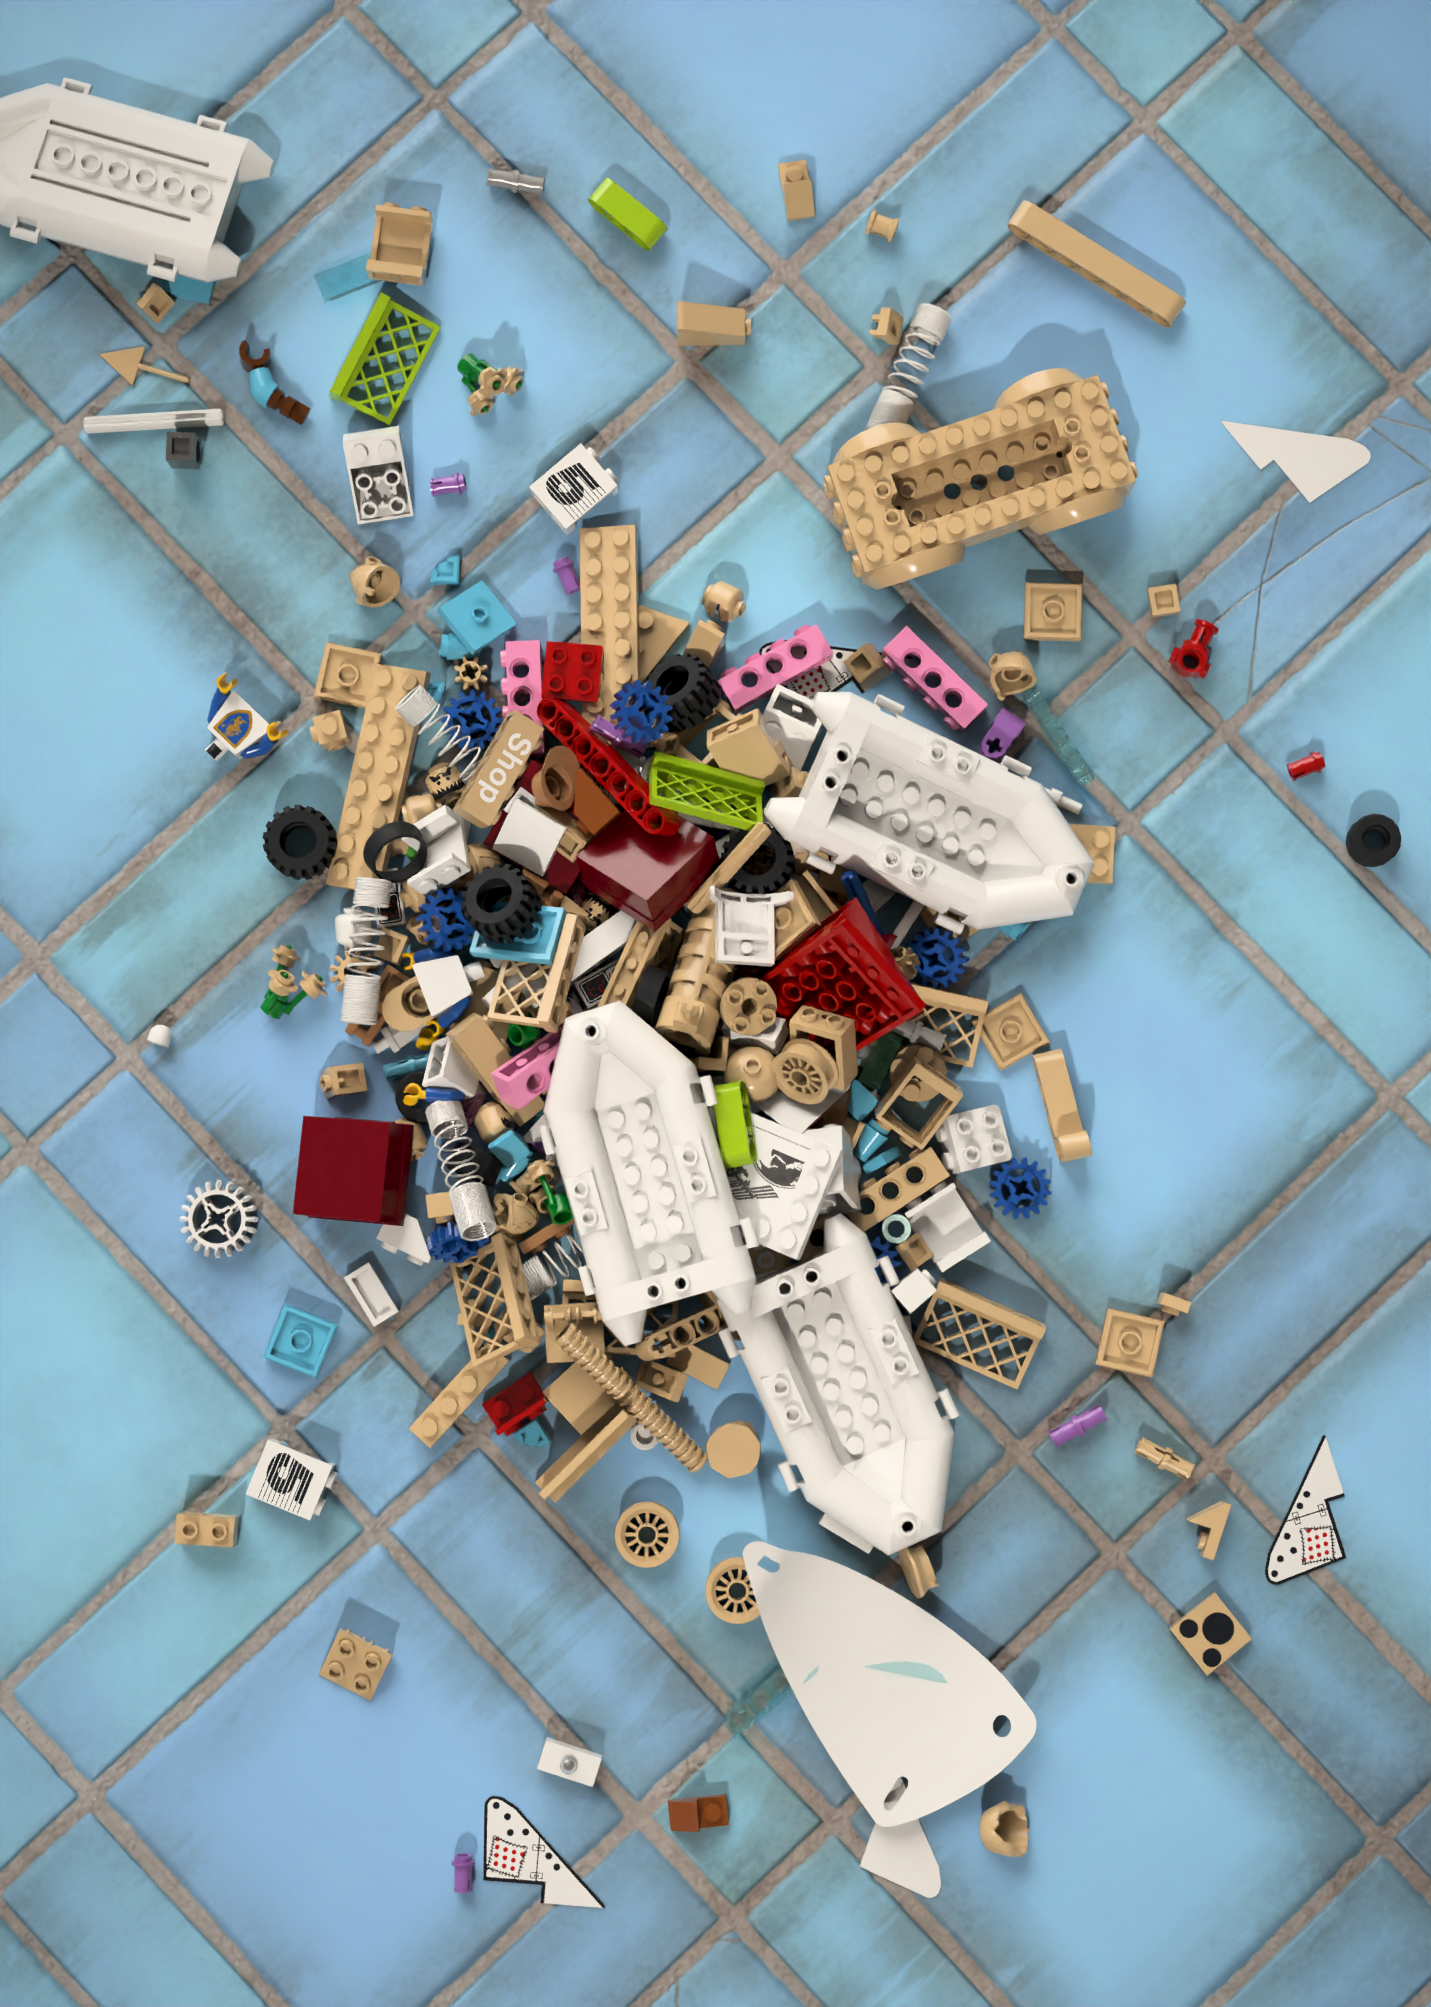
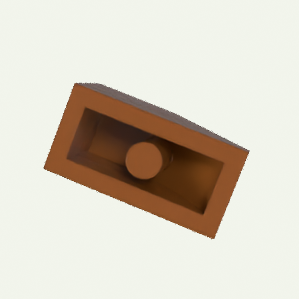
(592, 805)

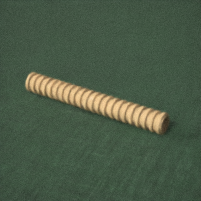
(631, 1398)

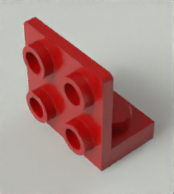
(572, 671)
(515, 1403)

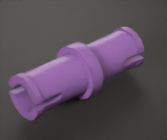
(606, 730)
(1077, 1425)

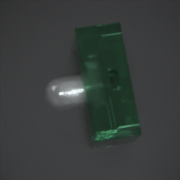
(878, 1059)

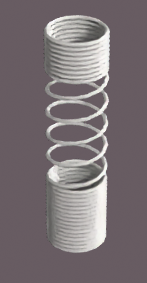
(892, 407)
(417, 707)
(362, 992)
(471, 1199)
(538, 1277)

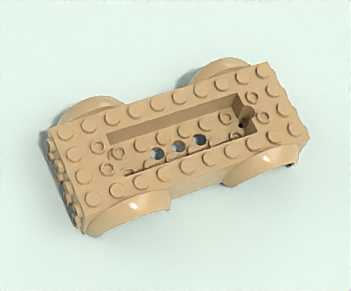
(1044, 427)

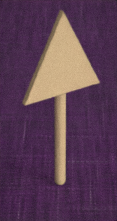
(128, 362)

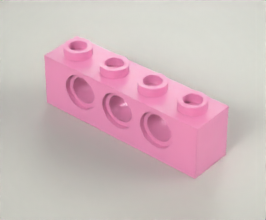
(907, 644)
(529, 655)
(741, 697)
(528, 1072)

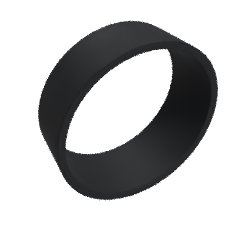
(387, 834)
(651, 994)

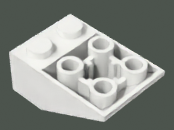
(378, 474)
(791, 722)

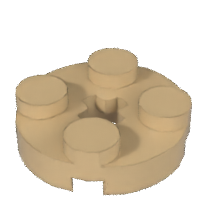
(915, 1089)

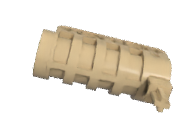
(696, 986)

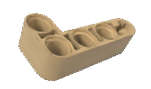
(1060, 1106)
(688, 1328)

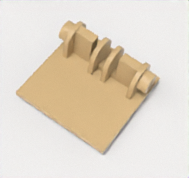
(585, 1318)
(355, 1663)

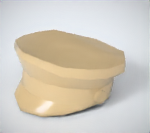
(733, 1449)
(917, 1570)

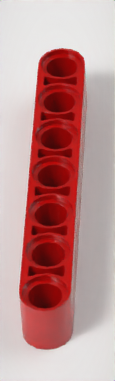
(596, 763)

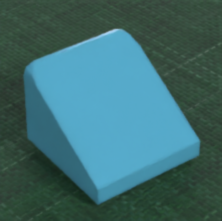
(860, 1101)
(510, 1148)

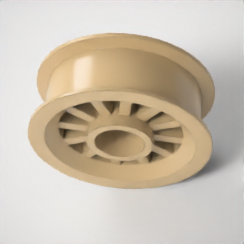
(805, 1071)
(621, 1533)
(713, 1601)

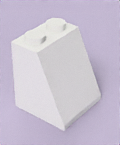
(843, 1191)

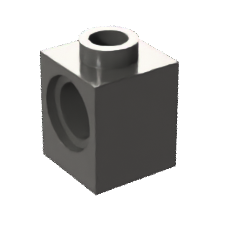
(183, 450)

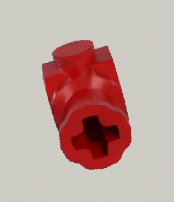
(1195, 649)

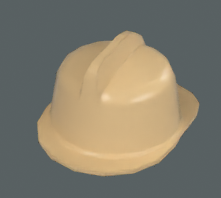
(406, 1007)

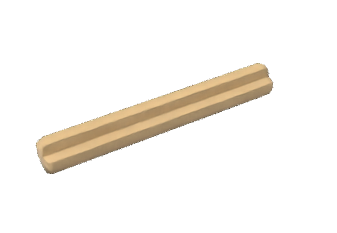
(729, 866)

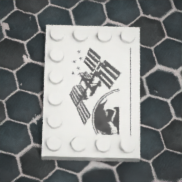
(783, 1186)

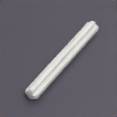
(153, 421)

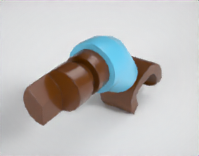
(264, 388)

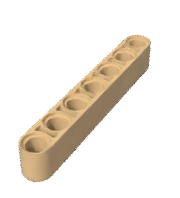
(1096, 264)

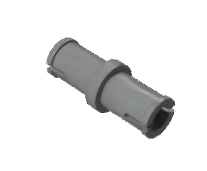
(515, 181)
(918, 1033)

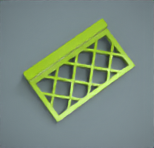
(361, 349)
(700, 780)

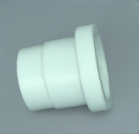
(906, 1225)

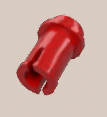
(1306, 766)

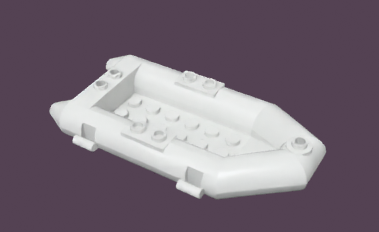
(123, 180)
(932, 820)
(643, 1171)
(848, 1391)

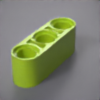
(627, 214)
(735, 1125)

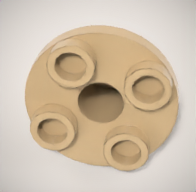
(748, 1006)

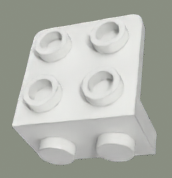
(973, 1140)

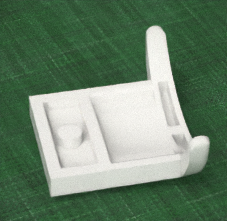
(745, 926)

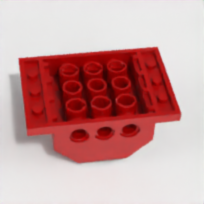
(845, 973)

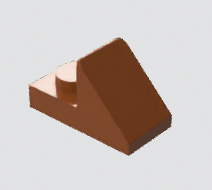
(698, 1813)

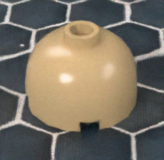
(753, 1067)

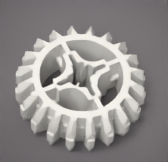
(227, 1230)

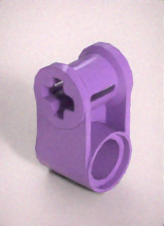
(1002, 733)

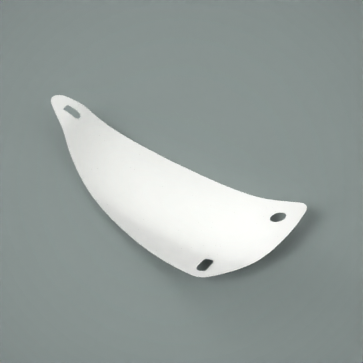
(879, 1720)

